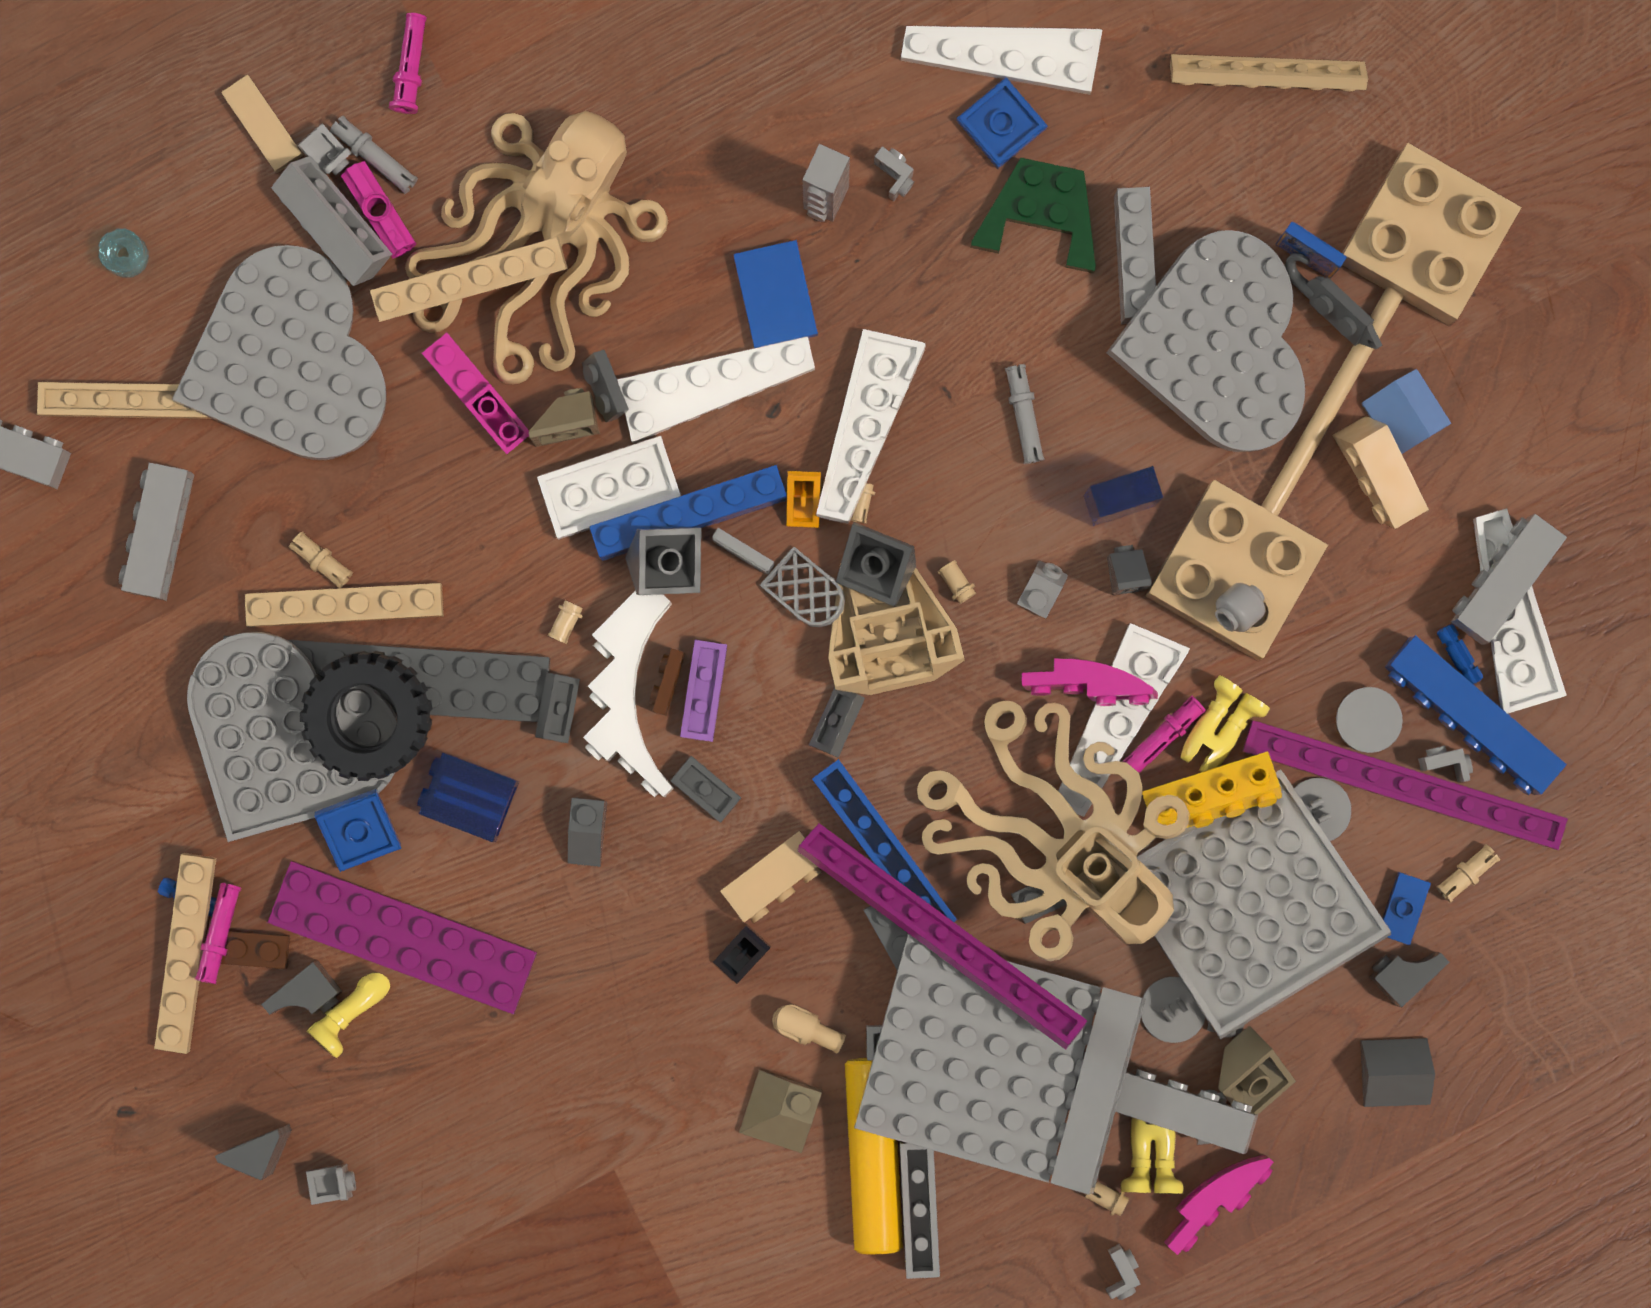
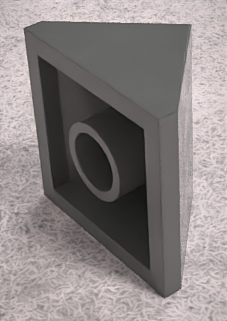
(665, 560)
(876, 564)
(1397, 1072)
(257, 1156)

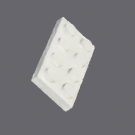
(608, 486)

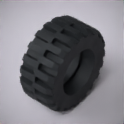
(329, 740)

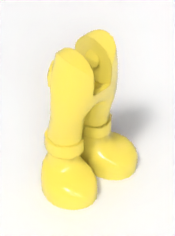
(1227, 737)
(367, 993)
(1141, 1139)

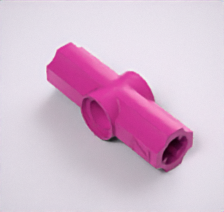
(368, 194)

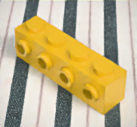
(1221, 791)

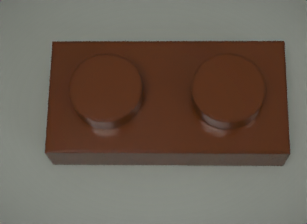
(670, 668)
(257, 950)

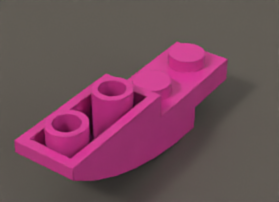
(476, 393)
(1103, 682)
(1225, 1188)

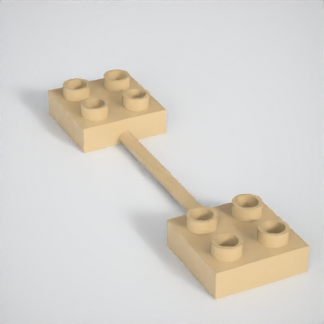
(1420, 242)

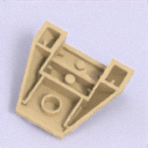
(892, 646)

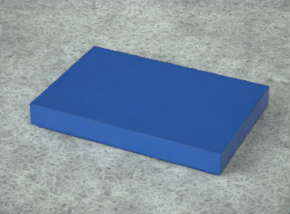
(775, 294)

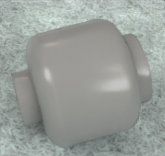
(1240, 607)

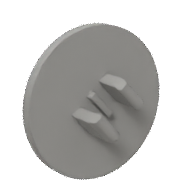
(1369, 720)
(1327, 805)
(1171, 1011)

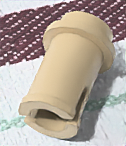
(861, 510)
(957, 582)
(565, 621)
(1108, 1199)

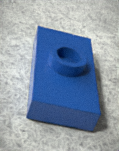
(1405, 907)

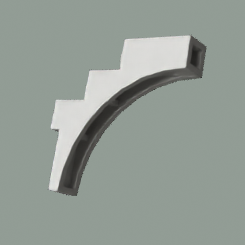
(618, 731)

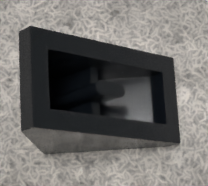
(742, 954)

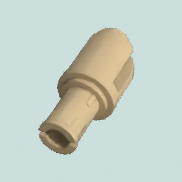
(806, 1027)

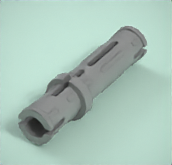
(362, 145)
(1024, 413)

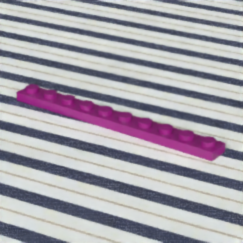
(1405, 785)
(942, 936)

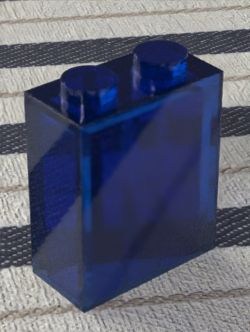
(1123, 496)
(467, 797)

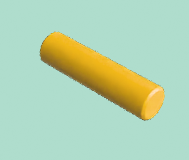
(873, 1175)

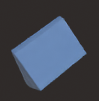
(1407, 410)

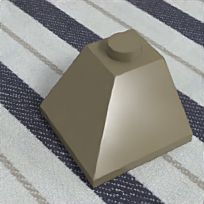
(566, 419)
(1252, 1072)
(780, 1111)

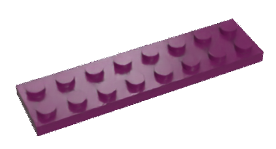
(402, 937)

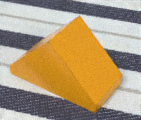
(803, 498)

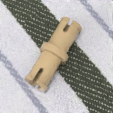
(320, 560)
(1468, 873)

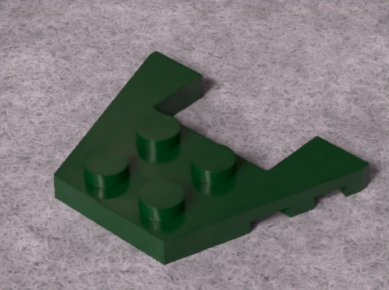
(1046, 199)

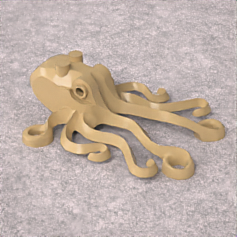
(564, 199)
(1088, 867)

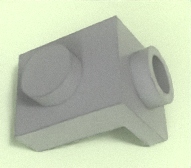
(325, 150)
(894, 164)
(1043, 588)
(1439, 757)
(330, 1184)
(1125, 1265)

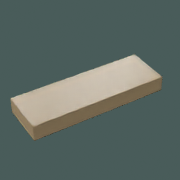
(262, 123)

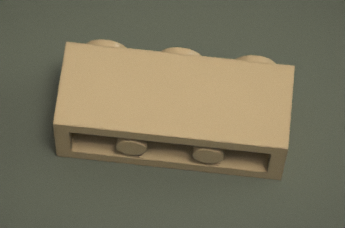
(770, 880)

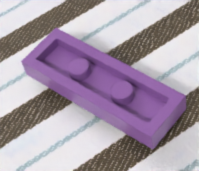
(703, 690)

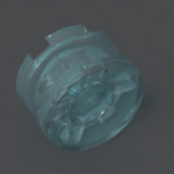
(123, 266)

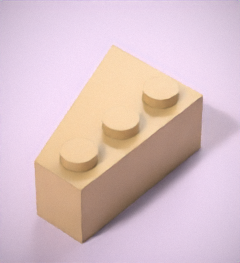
(1381, 471)

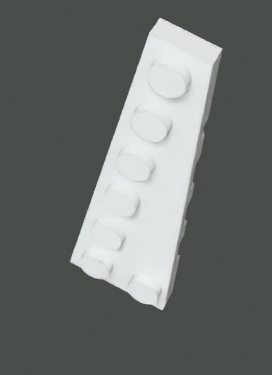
(1026, 55)
(690, 390)
(872, 401)
(1521, 647)
(1154, 662)

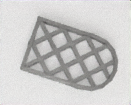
(780, 567)

